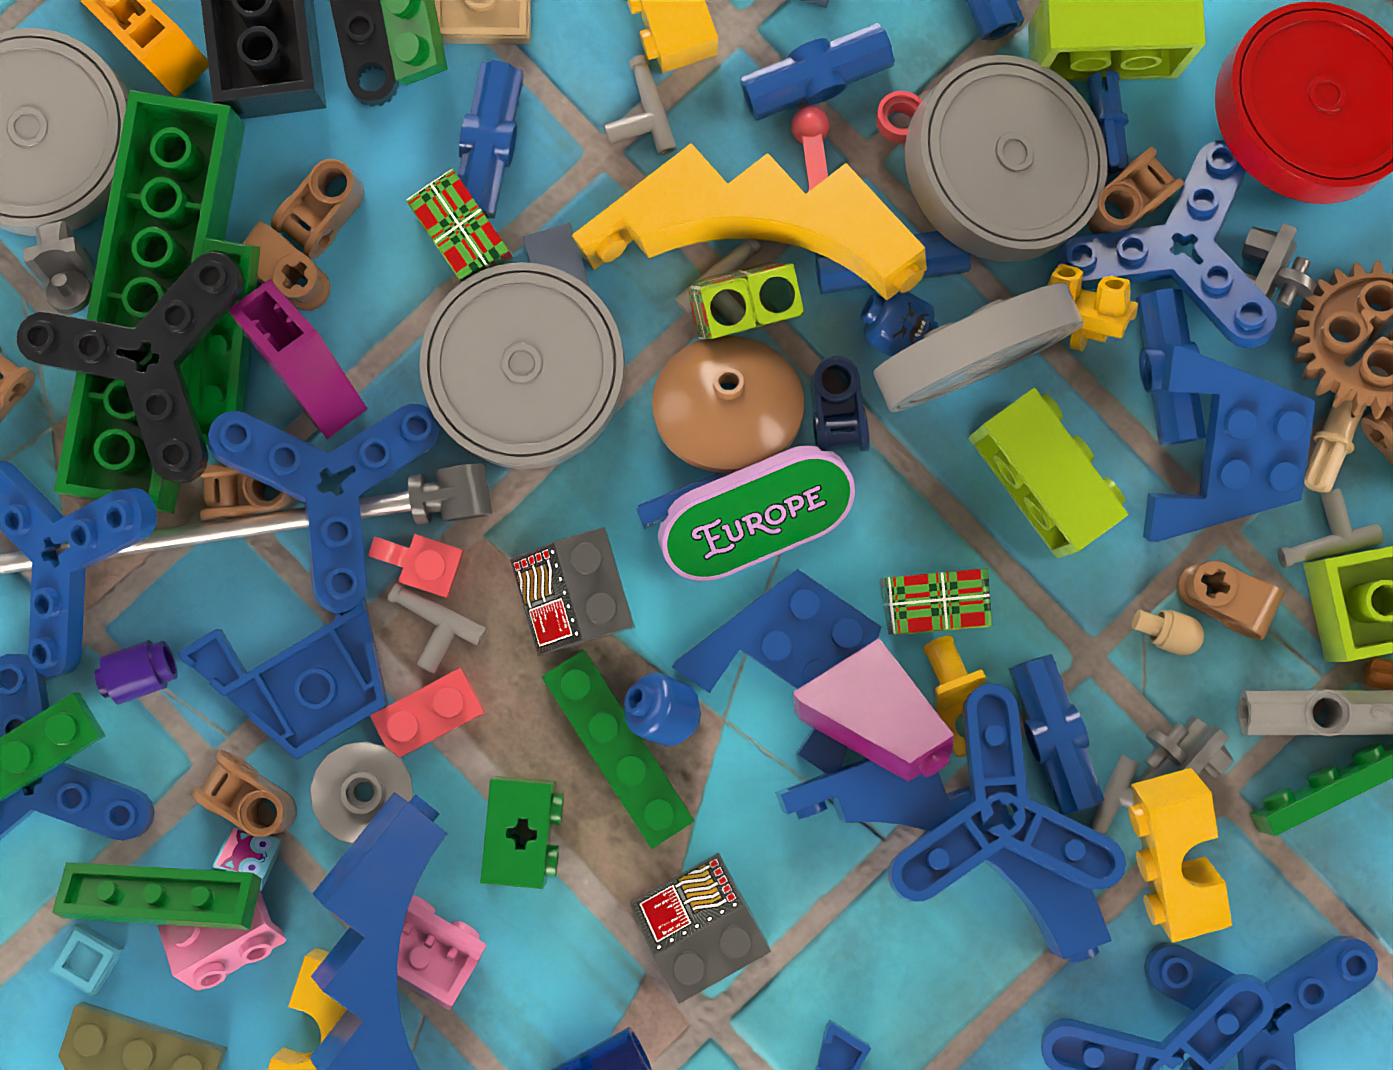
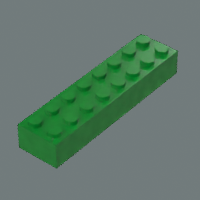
(164, 198)

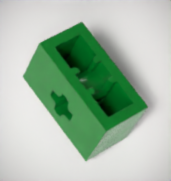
(504, 858)

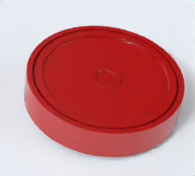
(1310, 102)

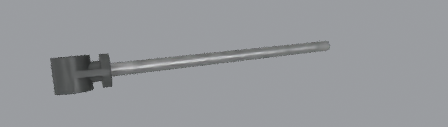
(458, 494)

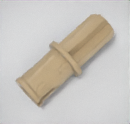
(1331, 447)

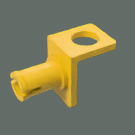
(954, 685)

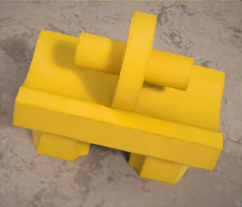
(1103, 311)

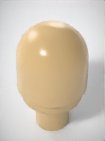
(1170, 631)

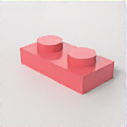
(428, 713)

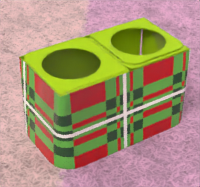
(458, 226)
(705, 289)
(937, 601)

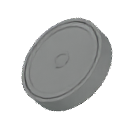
(56, 130)
(1005, 158)
(978, 346)
(522, 365)

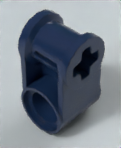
(839, 411)

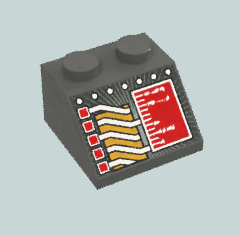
(572, 591)
(699, 928)

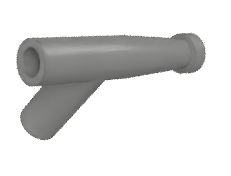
(654, 116)
(723, 300)
(1342, 538)
(447, 621)
(1115, 794)

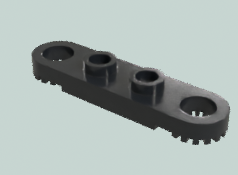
(363, 46)

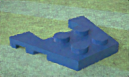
(1251, 449)
(797, 635)
(306, 690)

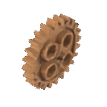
(1344, 310)

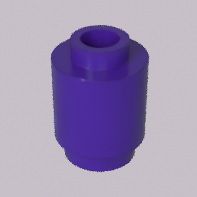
(135, 671)

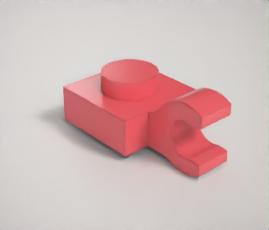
(425, 564)

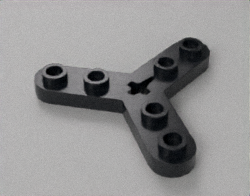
(173, 331)

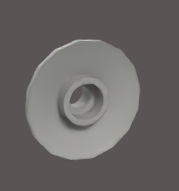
(336, 784)

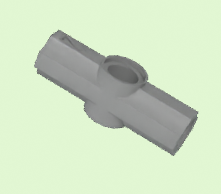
(1291, 712)

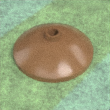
(724, 427)

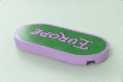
(756, 513)

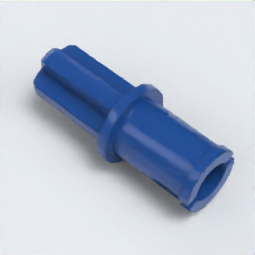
(1111, 120)

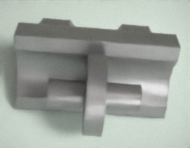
(1274, 253)
(61, 267)
(1187, 747)

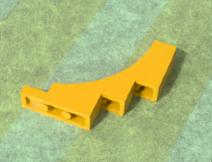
(693, 204)

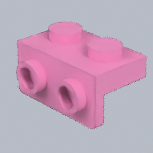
(435, 954)
(206, 955)

